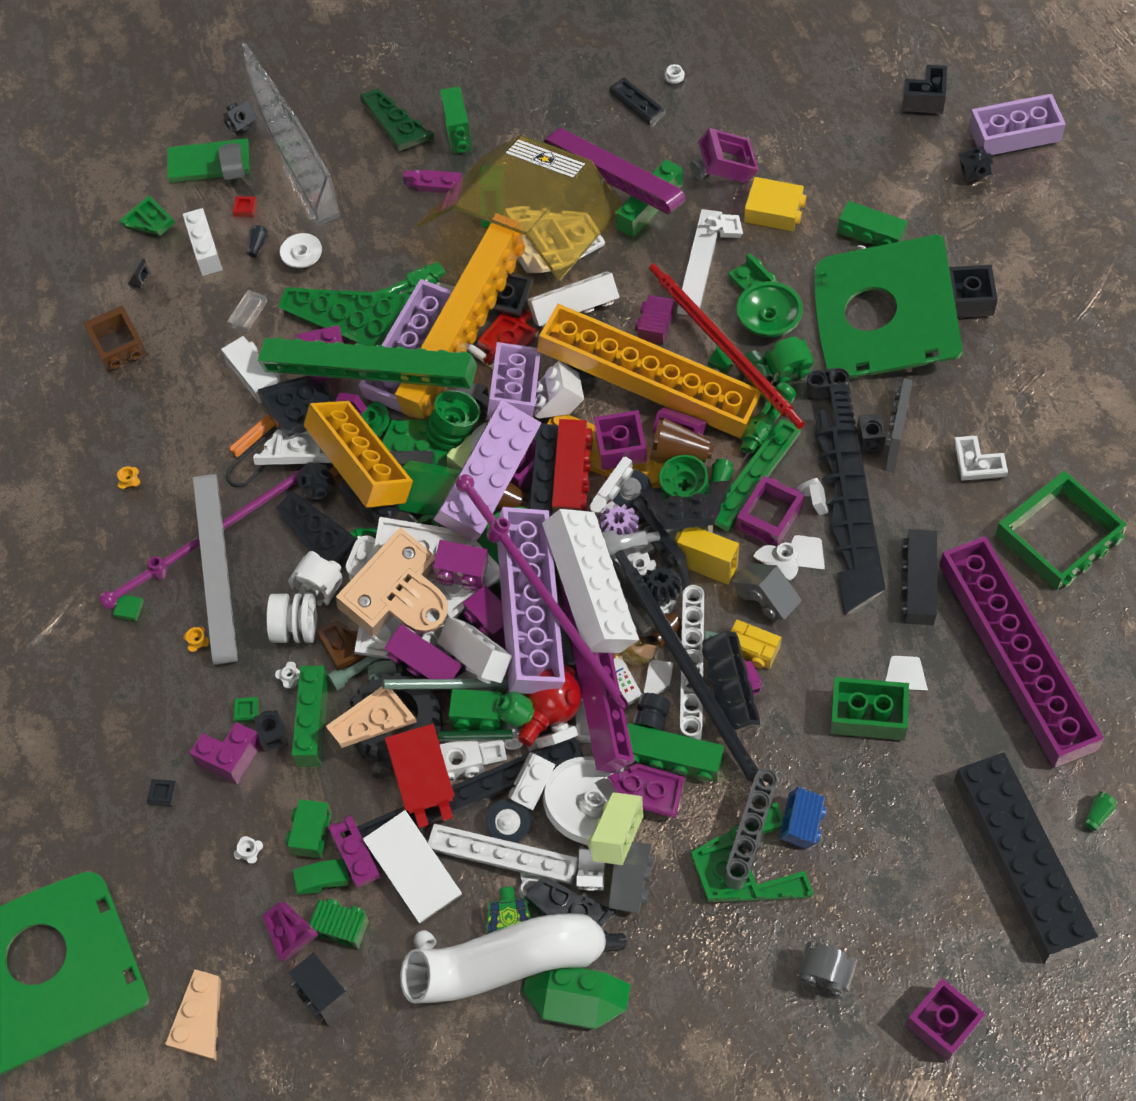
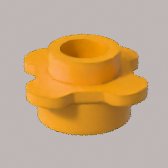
(125, 473)
(192, 634)

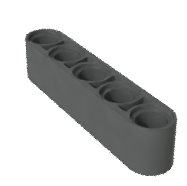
(748, 839)

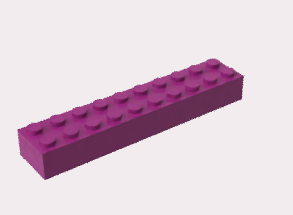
(1021, 652)

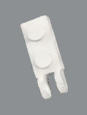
(610, 488)

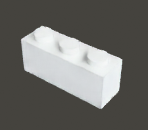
(202, 242)
(242, 359)

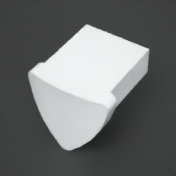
(816, 491)

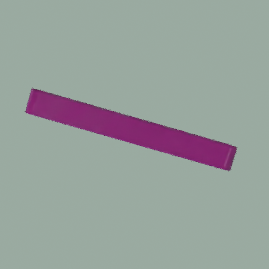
(621, 173)

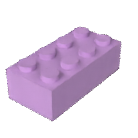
(1017, 124)
(514, 377)

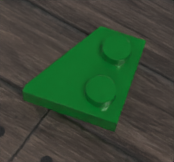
(148, 217)

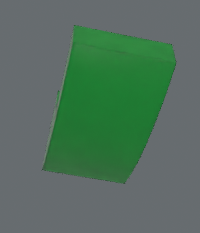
(315, 876)

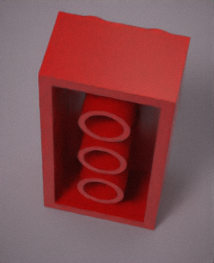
(572, 465)

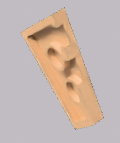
(371, 717)
(196, 1020)

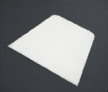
(809, 552)
(907, 670)

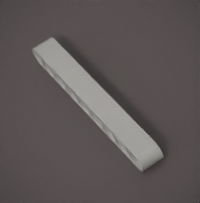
(215, 569)

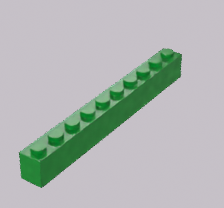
(368, 362)

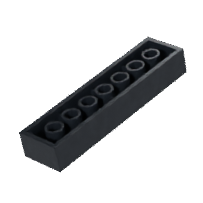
(1025, 858)

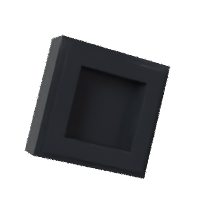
(162, 792)

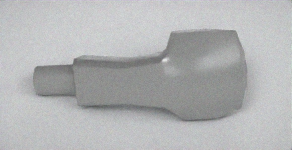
(626, 541)

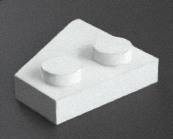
(559, 733)

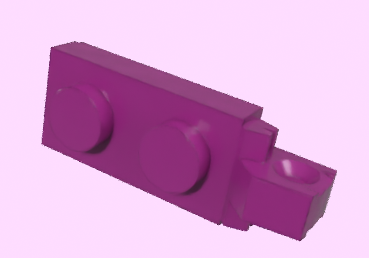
(431, 180)

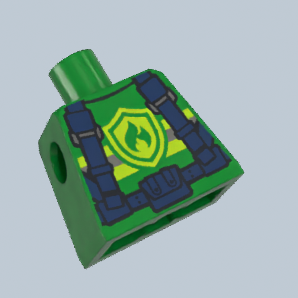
(506, 911)

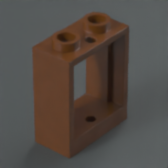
(108, 323)

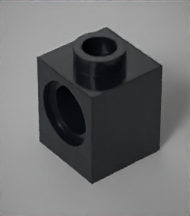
(874, 425)
(272, 739)

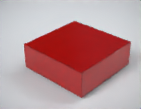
(244, 206)

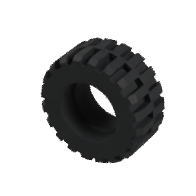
(420, 700)

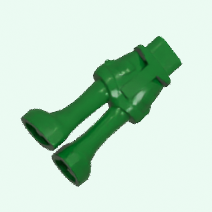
(429, 273)
(761, 425)

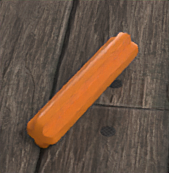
(251, 436)

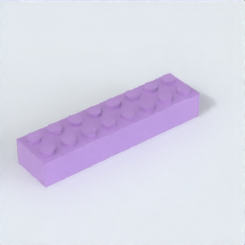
(529, 625)

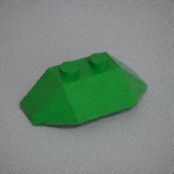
(577, 996)

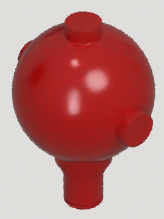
(551, 706)

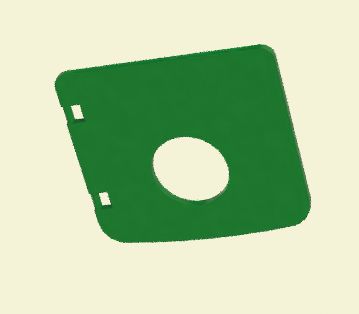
(925, 316)
(88, 987)

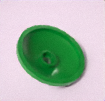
(772, 301)

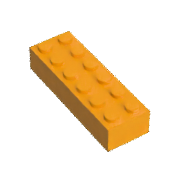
(358, 453)

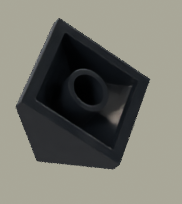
(515, 294)

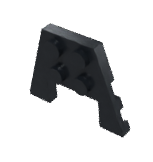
(687, 511)

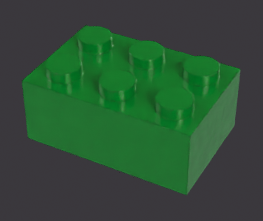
(869, 708)

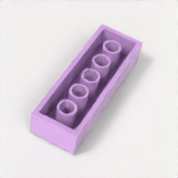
(408, 332)
(491, 467)

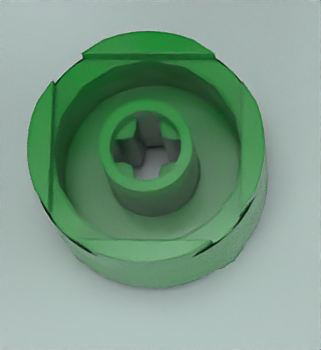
(790, 360)

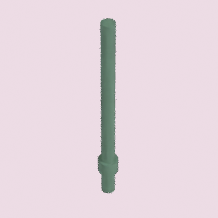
(444, 684)

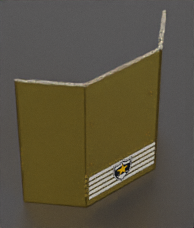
(539, 193)

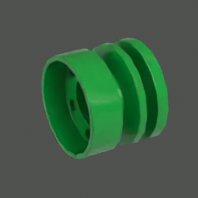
(452, 419)
(682, 474)

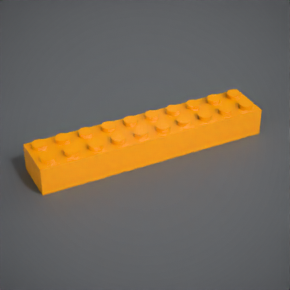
(466, 310)
(648, 370)

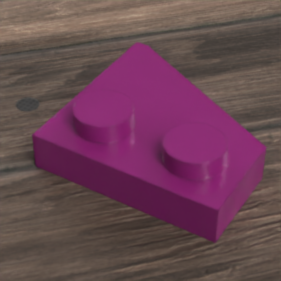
(287, 930)

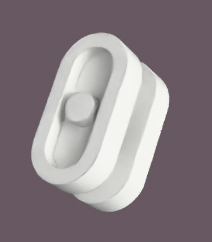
(360, 555)

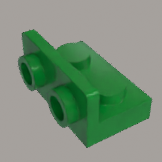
(750, 273)

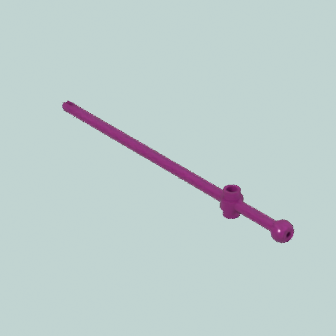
(497, 532)
(158, 567)

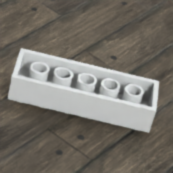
(590, 581)

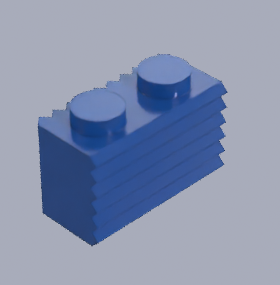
(802, 818)

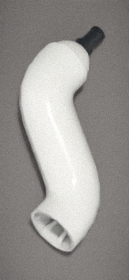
(505, 957)

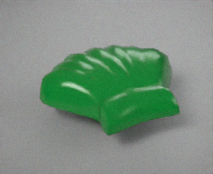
(377, 417)

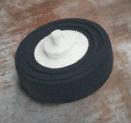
(508, 821)

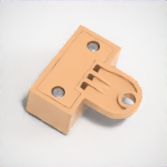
(395, 586)

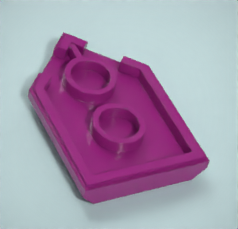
(658, 788)

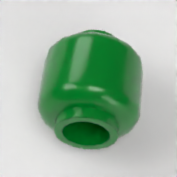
(515, 708)

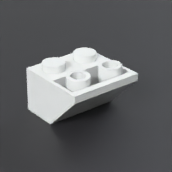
(558, 391)

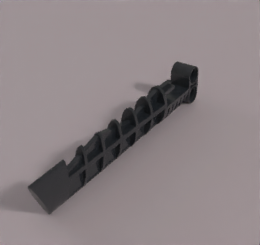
(851, 503)

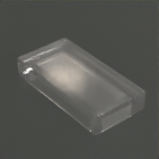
(247, 311)

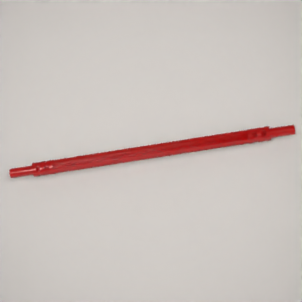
(727, 346)

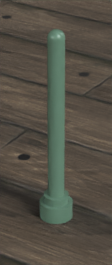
(340, 677)

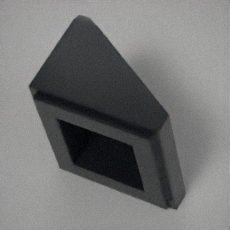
(140, 275)

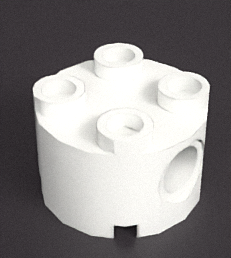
(316, 577)

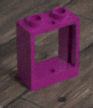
(716, 142)
(760, 529)

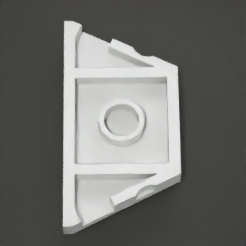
(291, 450)

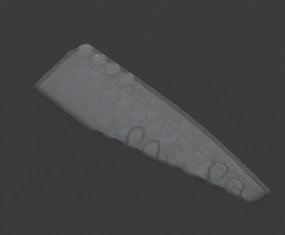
(293, 146)

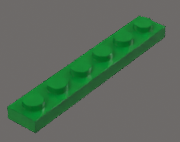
(760, 465)

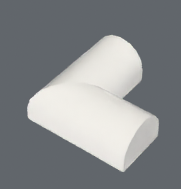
(977, 466)

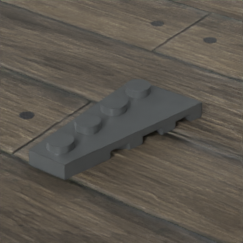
(897, 423)

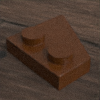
(339, 644)

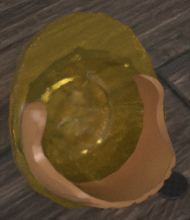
(640, 652)

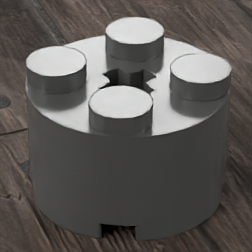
(826, 968)

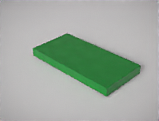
(201, 160)

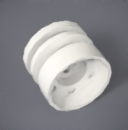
(297, 618)

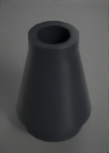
(256, 240)

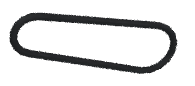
(243, 456)

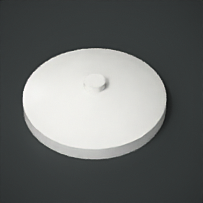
(577, 797)

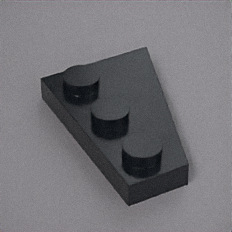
(554, 899)

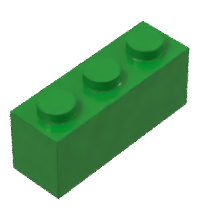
(871, 225)

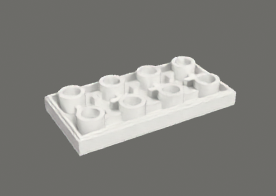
(412, 867)

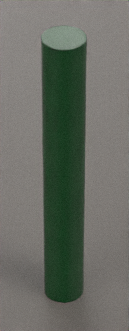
(475, 735)

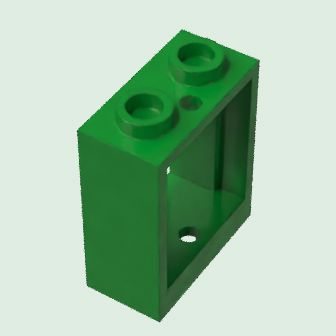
(456, 120)

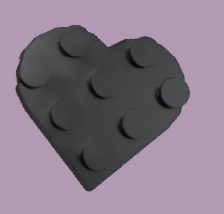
(290, 400)

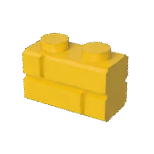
(757, 644)

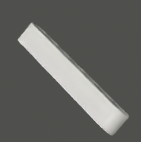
(694, 632)

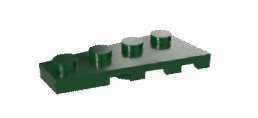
(395, 122)

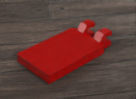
(421, 772)

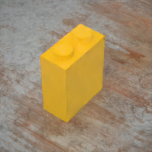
(775, 204)
(709, 553)

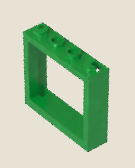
(1087, 502)

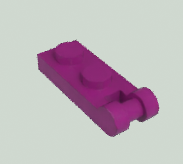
(354, 852)

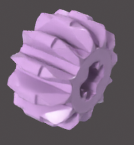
(619, 520)

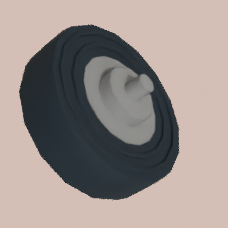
(631, 488)

